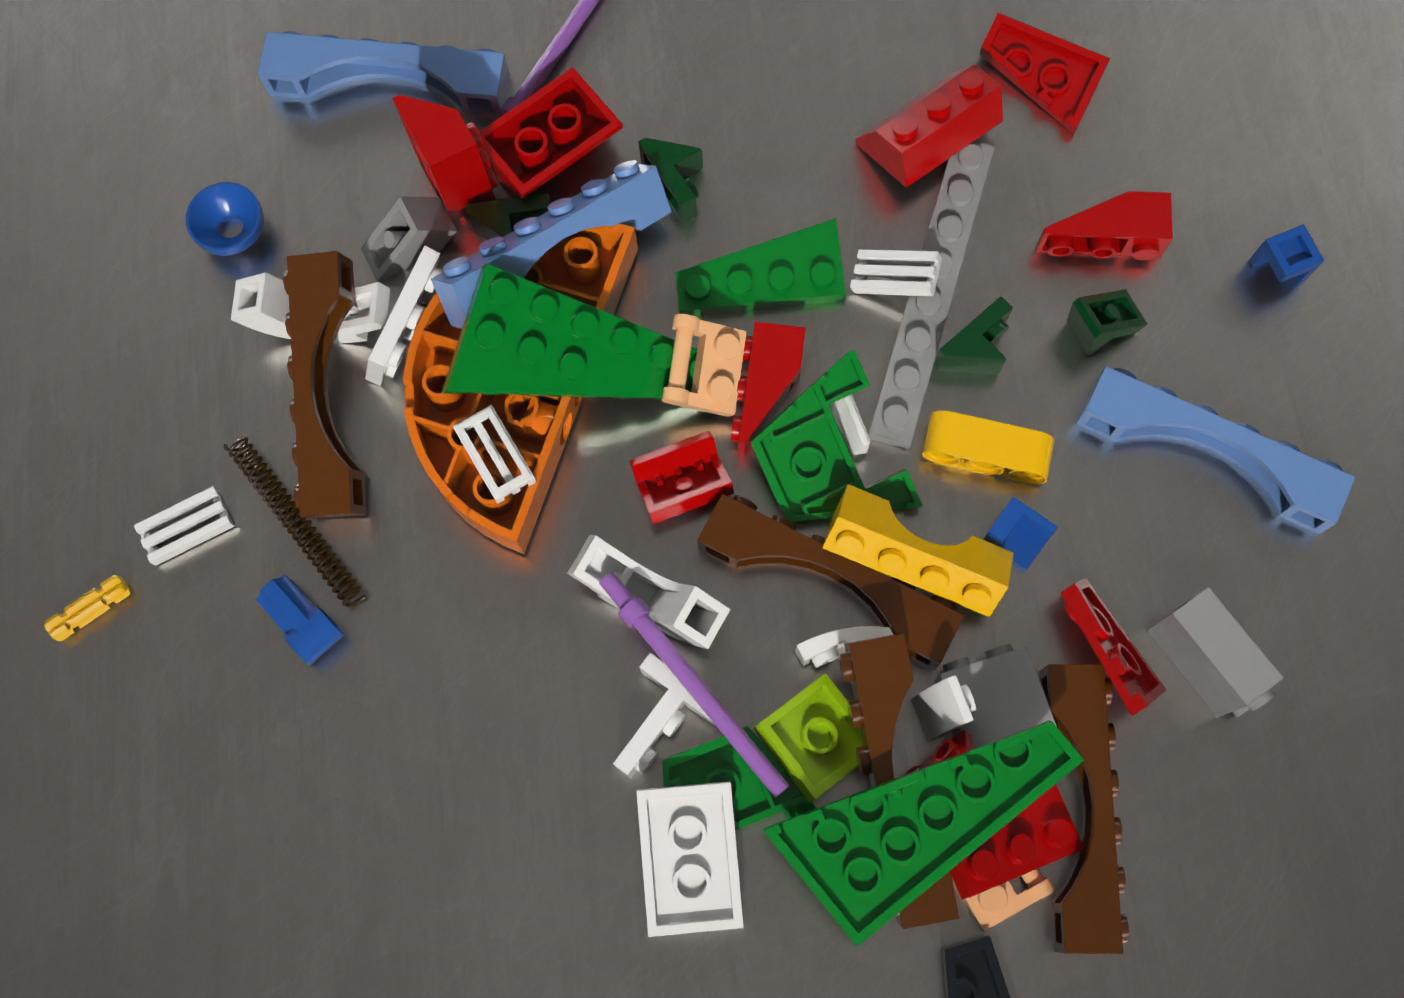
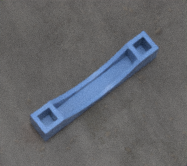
(308, 64)
(627, 197)
(1297, 485)

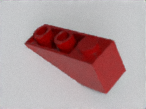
(1124, 225)
(772, 376)

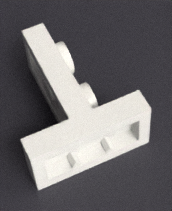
(663, 719)

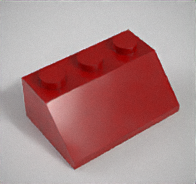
(935, 124)
(547, 133)
(448, 154)

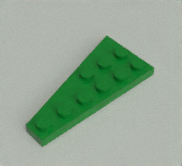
(551, 345)
(898, 838)

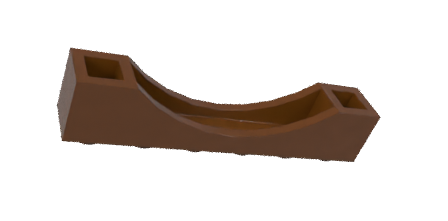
(319, 300)
(750, 539)
(880, 682)
(1088, 906)

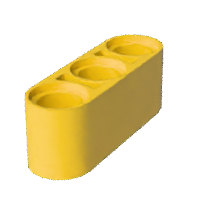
(988, 447)

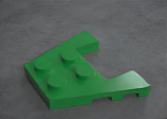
(808, 456)
(720, 762)

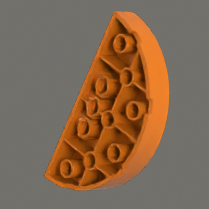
(582, 266)

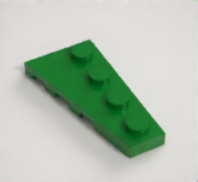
(773, 274)

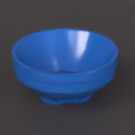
(216, 207)

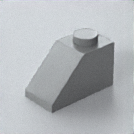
(404, 232)

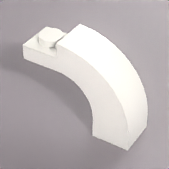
(263, 305)
(675, 607)

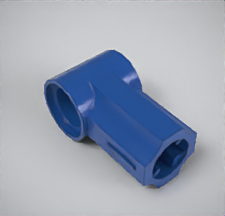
(305, 627)

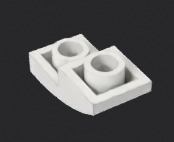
(823, 648)
(944, 708)

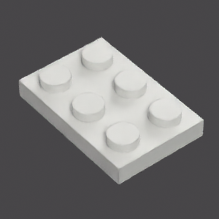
(404, 318)
(689, 859)

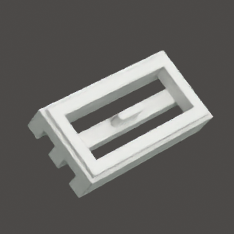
(896, 265)
(512, 484)
(146, 527)

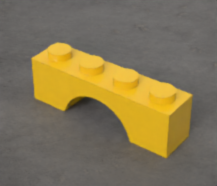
(964, 573)

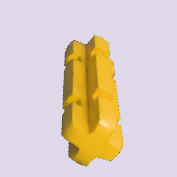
(87, 608)

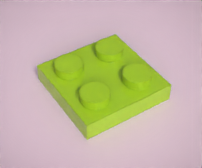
(813, 738)

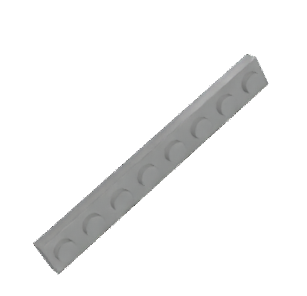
(926, 315)

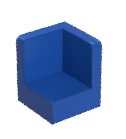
(1289, 254)
(1021, 532)

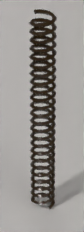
(301, 524)

